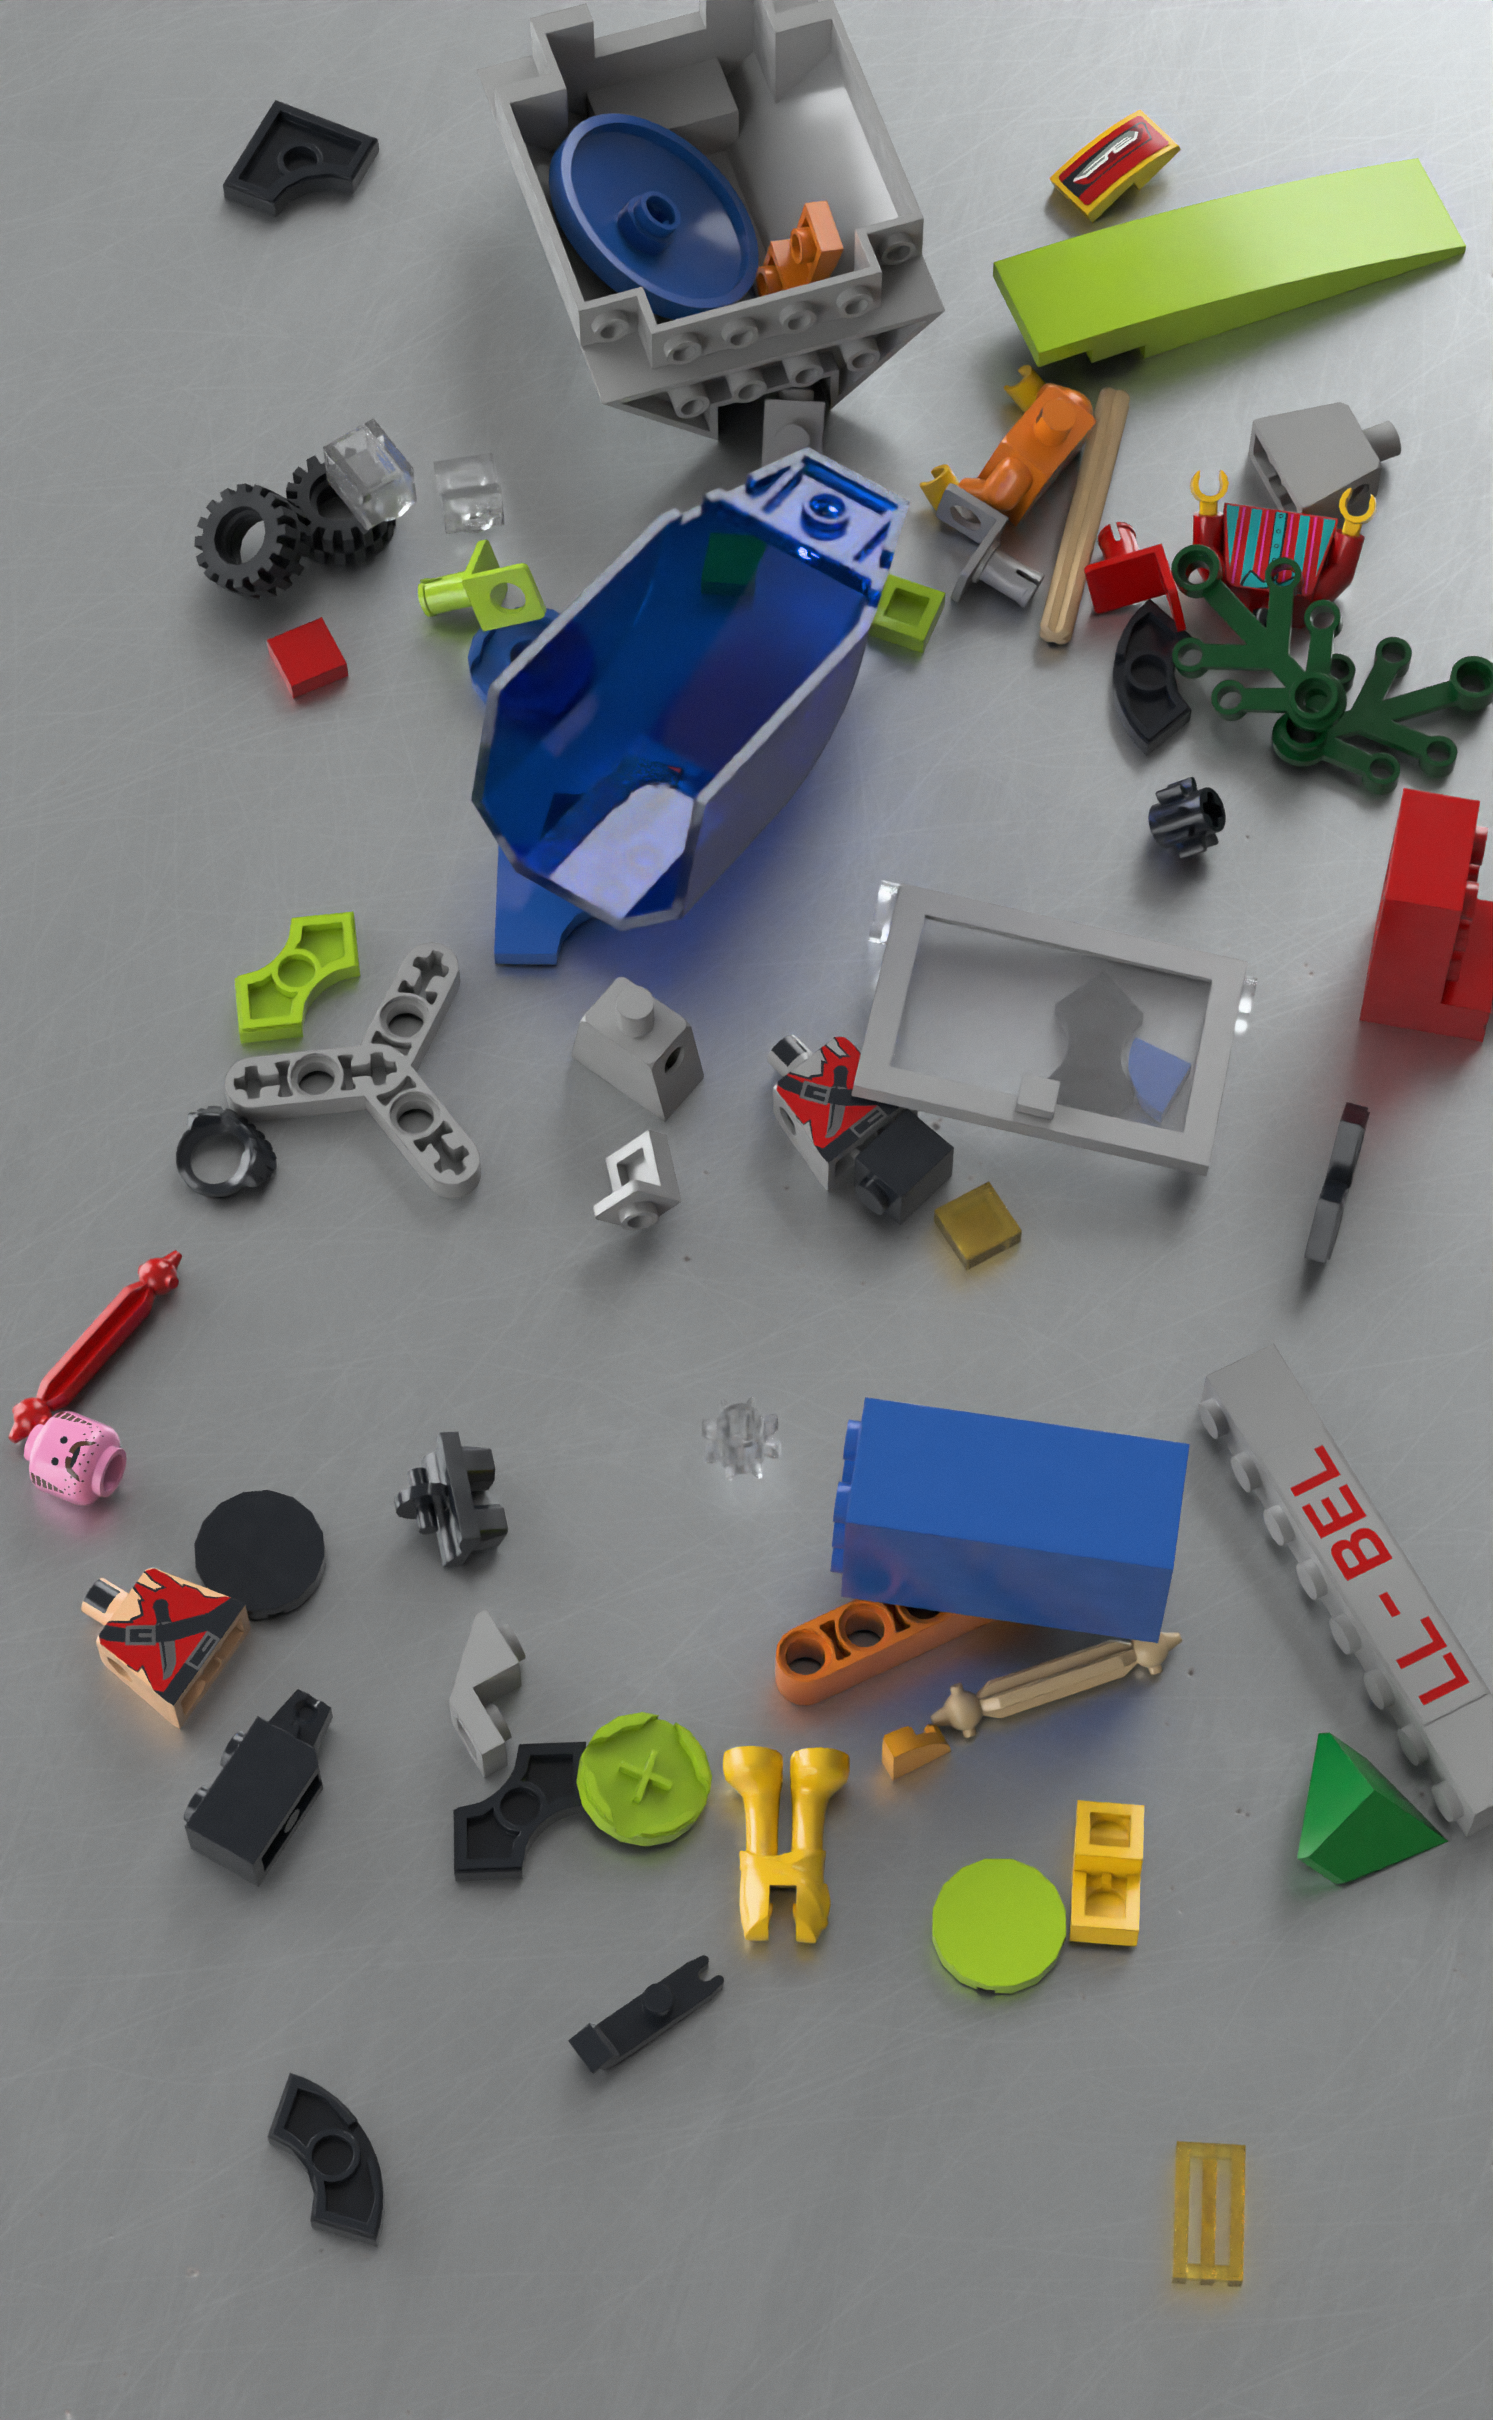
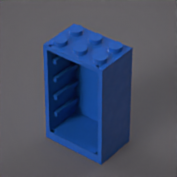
(1008, 1519)

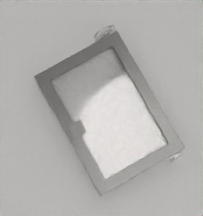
(1050, 1027)

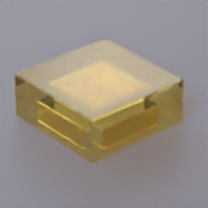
(977, 1225)

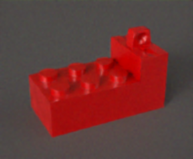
(1431, 931)

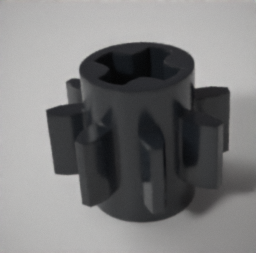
(1187, 817)

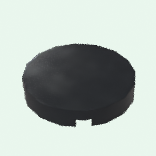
(261, 1552)

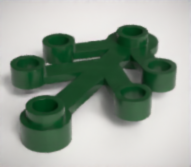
(1265, 647)
(1380, 718)

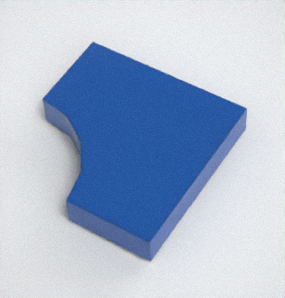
(530, 919)

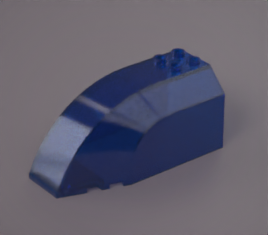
(697, 650)

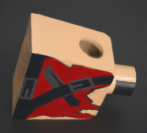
(166, 1638)

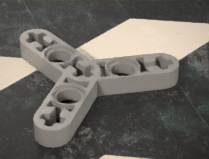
(384, 1102)

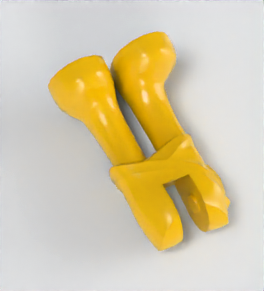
(759, 1779)

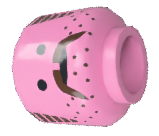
(75, 1458)

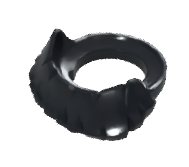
(256, 1164)

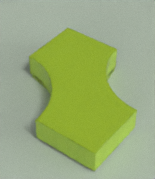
(278, 996)

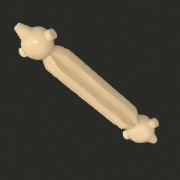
(1051, 1681)

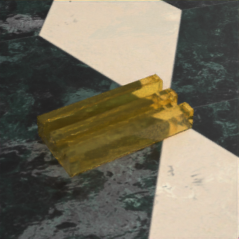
(1207, 2271)

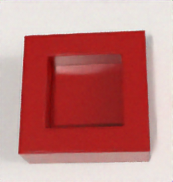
(307, 657)

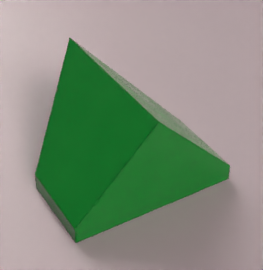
(1357, 1817)

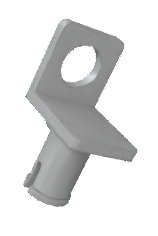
(988, 561)

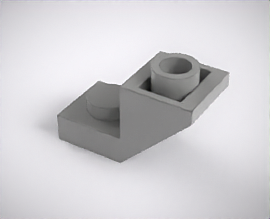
(484, 1675)

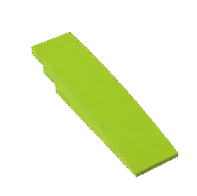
(1225, 262)

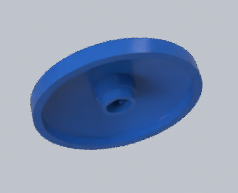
(653, 215)

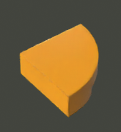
(906, 1751)

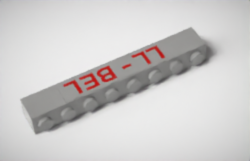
(1360, 1576)

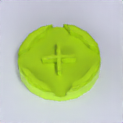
(643, 1779)
(998, 1925)

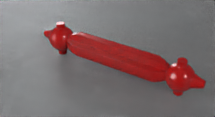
(96, 1344)

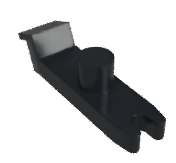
(646, 2016)

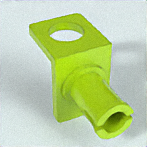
(483, 589)

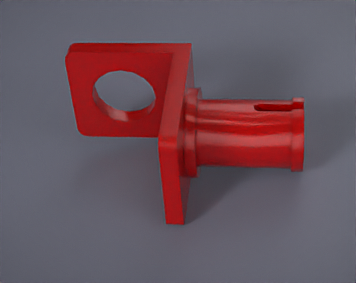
(1130, 574)

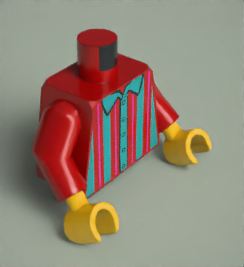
(1253, 537)

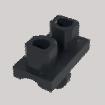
(444, 1502)

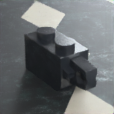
(262, 1790)

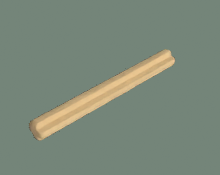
(1084, 516)

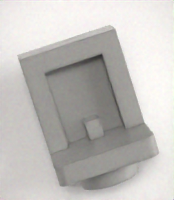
(792, 424)
(641, 1183)

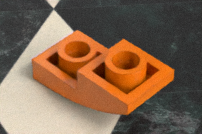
(806, 256)

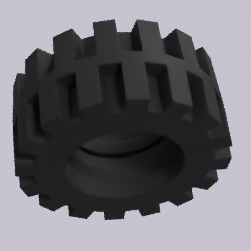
(227, 528)

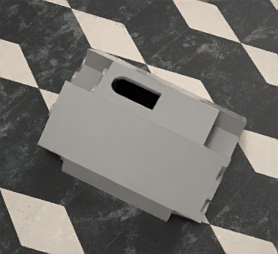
(788, 124)

